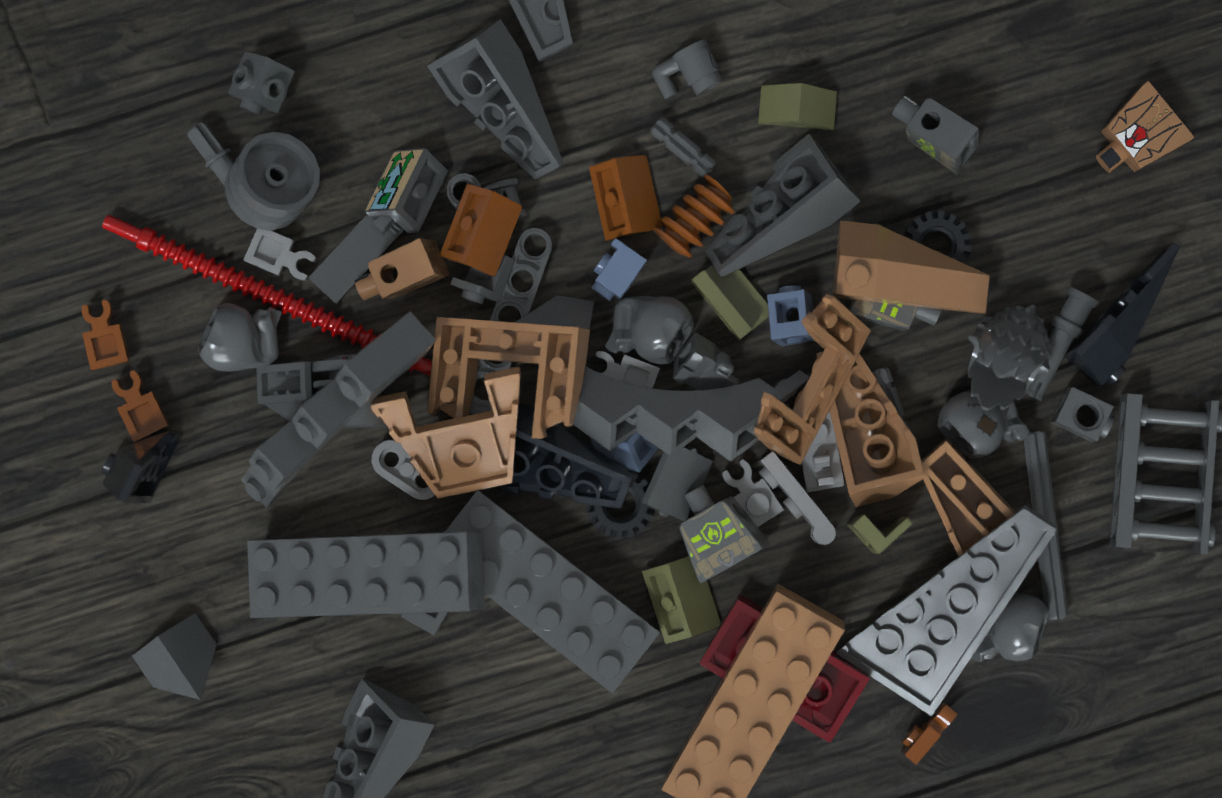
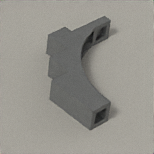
(334, 406)

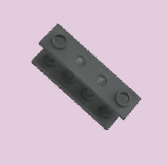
(1130, 490)

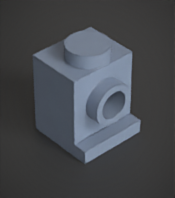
(617, 271)
(780, 308)

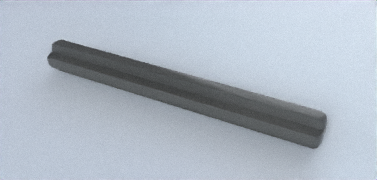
(1043, 503)

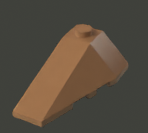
(893, 269)
(872, 440)

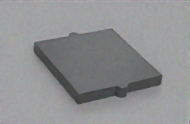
(674, 479)

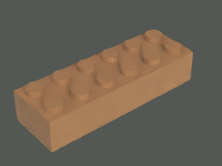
(755, 699)

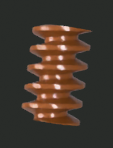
(696, 217)

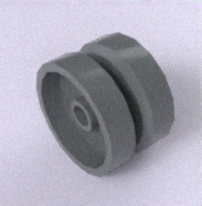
(272, 181)

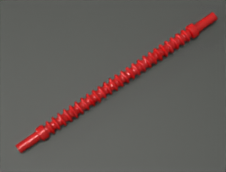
(147, 239)

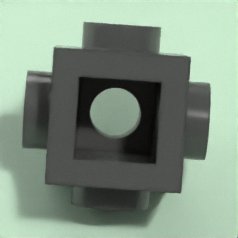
(260, 83)

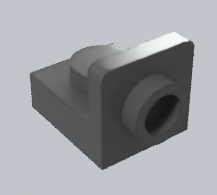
(481, 286)

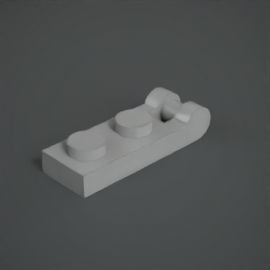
(798, 500)

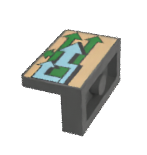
(407, 188)

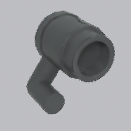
(696, 67)

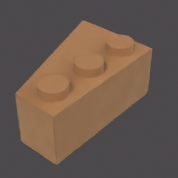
(962, 496)

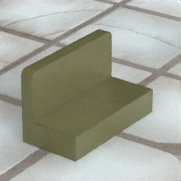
(732, 300)
(872, 537)
(680, 601)

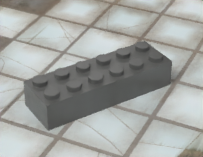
(366, 575)
(555, 595)

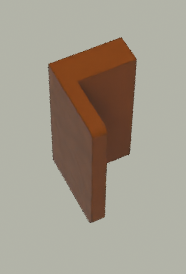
(625, 196)
(481, 229)

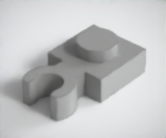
(273, 252)
(630, 370)
(754, 498)

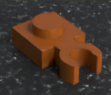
(105, 343)
(141, 412)
(920, 740)

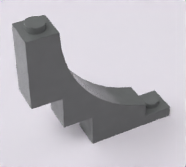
(671, 419)

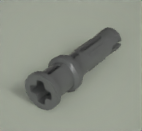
(1066, 328)

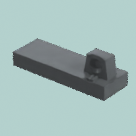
(351, 257)

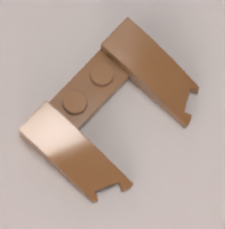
(842, 338)
(557, 350)

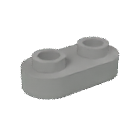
(401, 475)

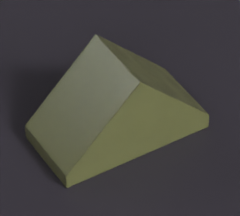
(797, 106)

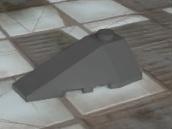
(496, 87)
(793, 204)
(379, 743)

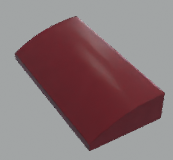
(831, 693)

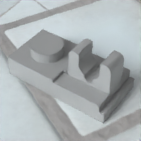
(822, 462)

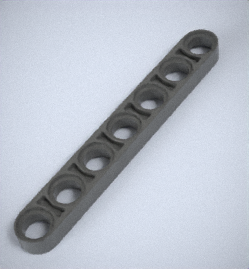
(520, 300)

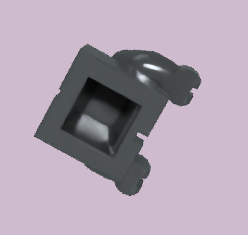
(703, 365)

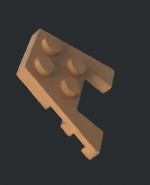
(462, 451)

